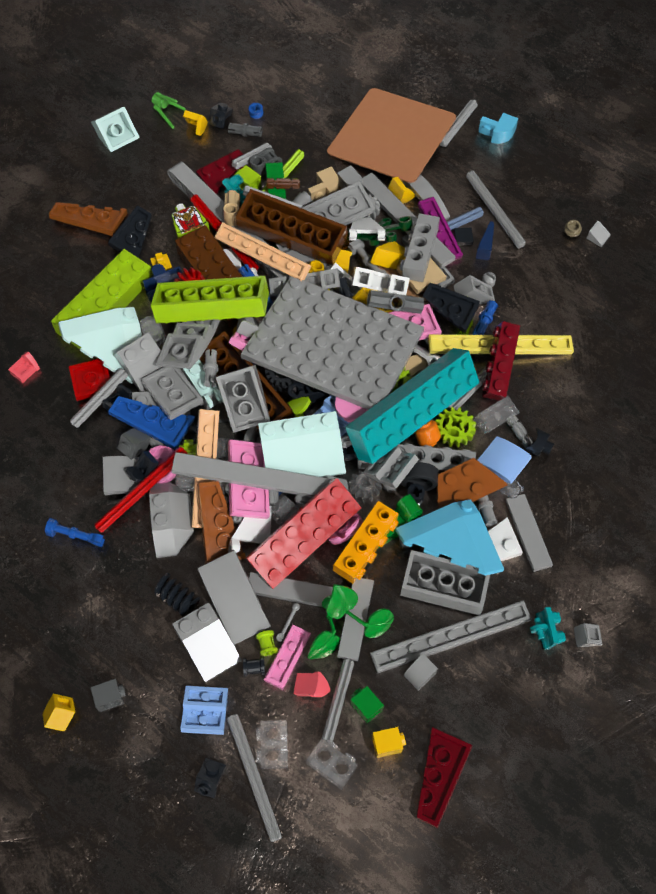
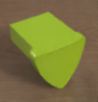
(299, 406)

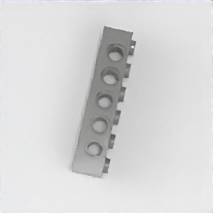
(427, 453)

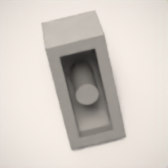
(475, 289)

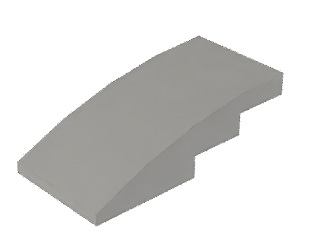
(187, 343)
(234, 597)

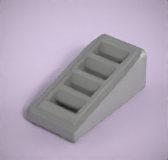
(247, 326)

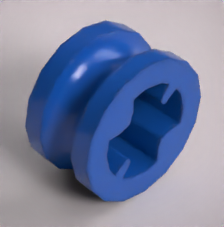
(256, 107)

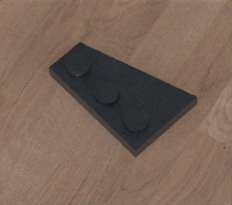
(451, 305)

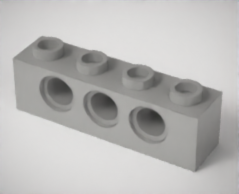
(420, 247)

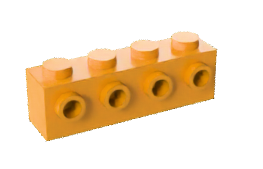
(365, 542)

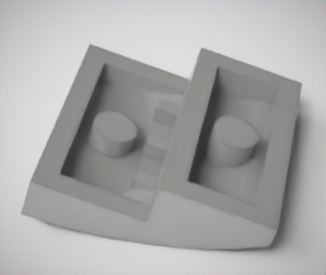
(391, 467)
(115, 476)

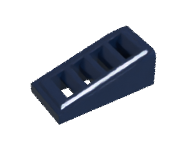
(485, 246)

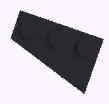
(132, 232)

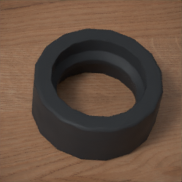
(422, 474)

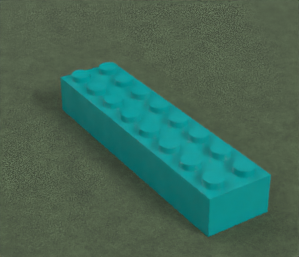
(412, 405)

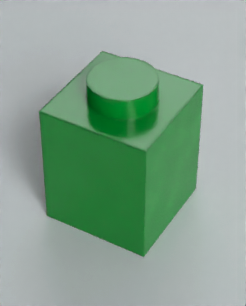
(366, 704)

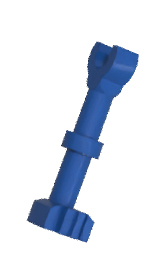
(52, 527)

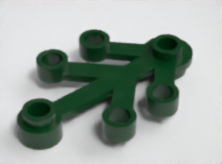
(404, 223)

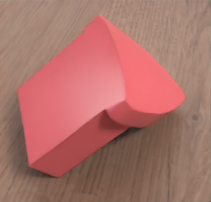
(24, 367)
(311, 684)

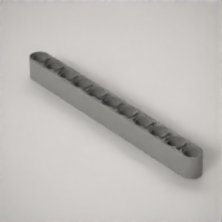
(192, 185)

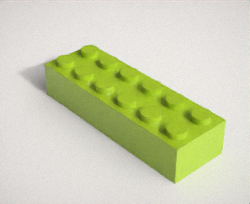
(110, 289)
(210, 299)

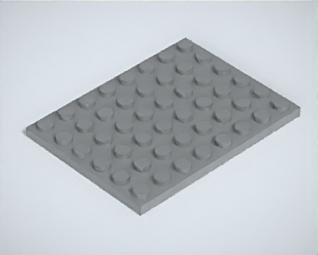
(333, 343)

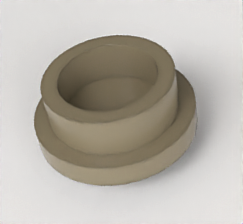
(573, 228)

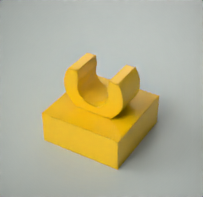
(161, 259)

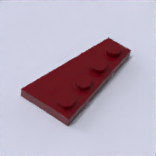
(442, 771)

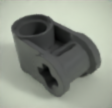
(259, 160)

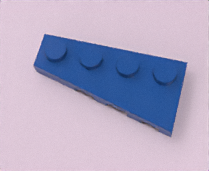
(151, 421)

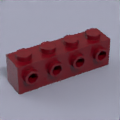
(501, 361)

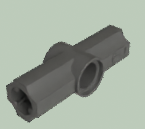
(384, 300)

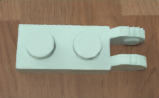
(197, 377)

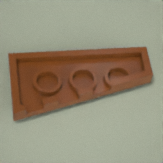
(89, 217)
(216, 521)

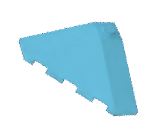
(456, 533)

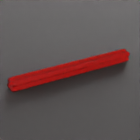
(215, 223)
(136, 493)

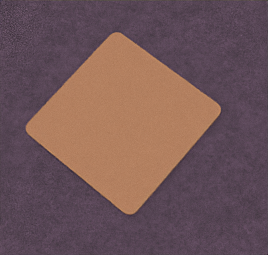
(392, 135)

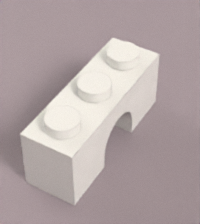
(379, 281)

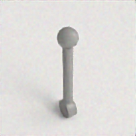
(280, 637)

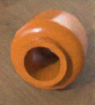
(428, 434)

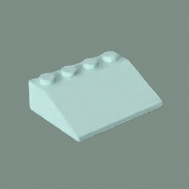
(304, 445)

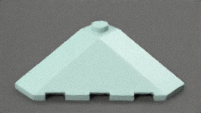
(103, 334)

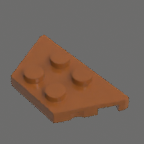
(467, 482)

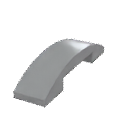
(424, 190)
(326, 279)

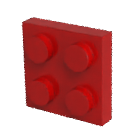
(88, 378)

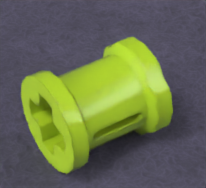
(266, 643)

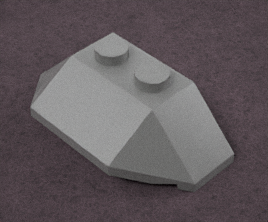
(170, 518)

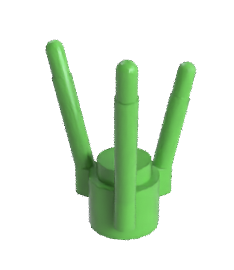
(161, 101)

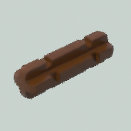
(283, 183)

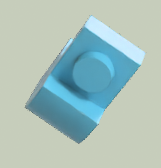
(501, 130)

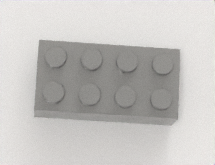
(444, 583)

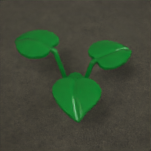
(336, 606)

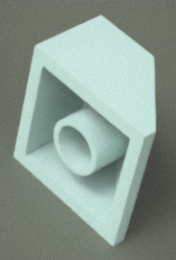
(115, 129)

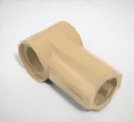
(231, 207)

